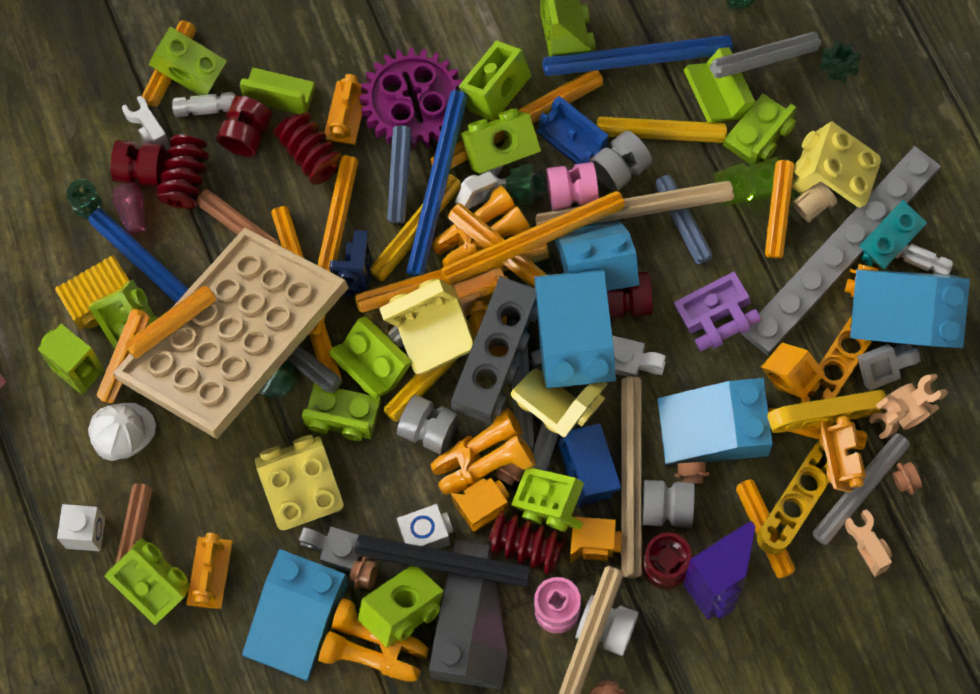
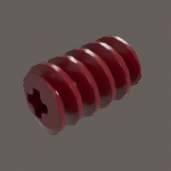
(308, 147)
(180, 171)
(526, 543)

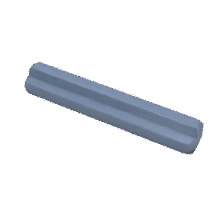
(399, 175)
(686, 225)

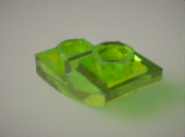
(749, 182)

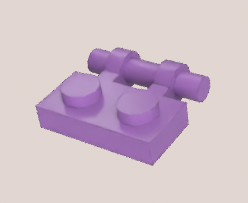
(714, 303)

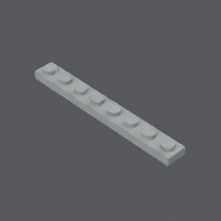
(839, 252)

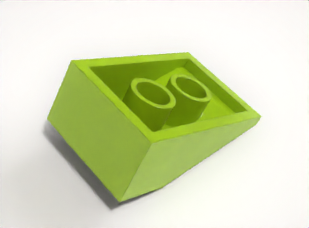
(565, 27)

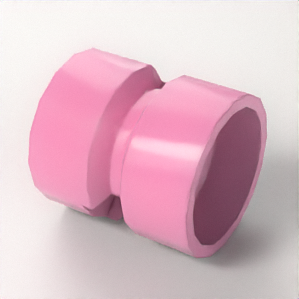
(572, 185)
(557, 605)

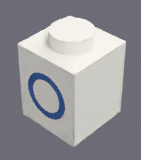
(81, 527)
(426, 528)

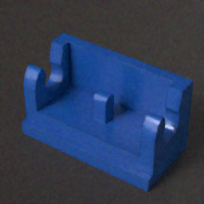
(571, 132)
(589, 460)

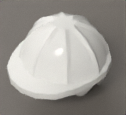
(121, 430)

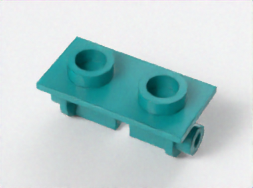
(891, 235)

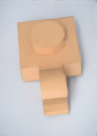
(873, 550)

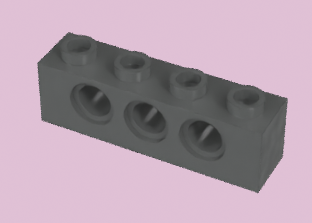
(469, 397)

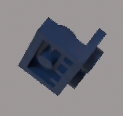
(357, 264)

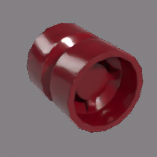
(244, 126)
(136, 162)
(632, 299)
(667, 560)

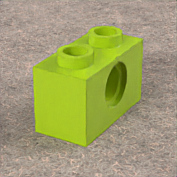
(187, 62)
(495, 80)
(518, 143)
(71, 358)
(400, 606)

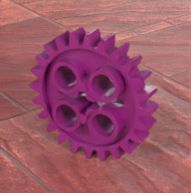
(383, 106)

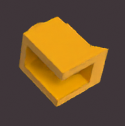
(481, 503)
(595, 540)

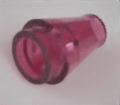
(130, 207)

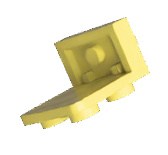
(838, 162)
(430, 325)
(555, 405)
(298, 482)

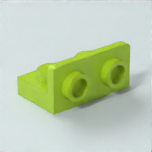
(760, 129)
(115, 308)
(371, 358)
(342, 412)
(548, 498)
(148, 580)

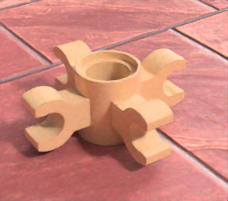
(908, 406)

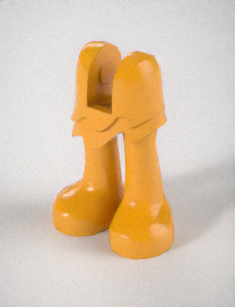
(498, 204)
(474, 467)
(338, 648)

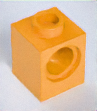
(792, 370)

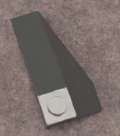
(470, 629)

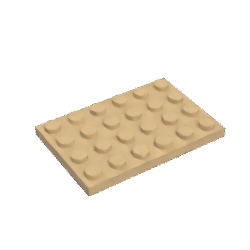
(235, 345)

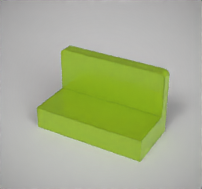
(278, 90)
(722, 97)

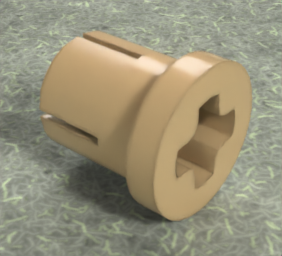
(814, 201)

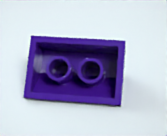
(719, 573)

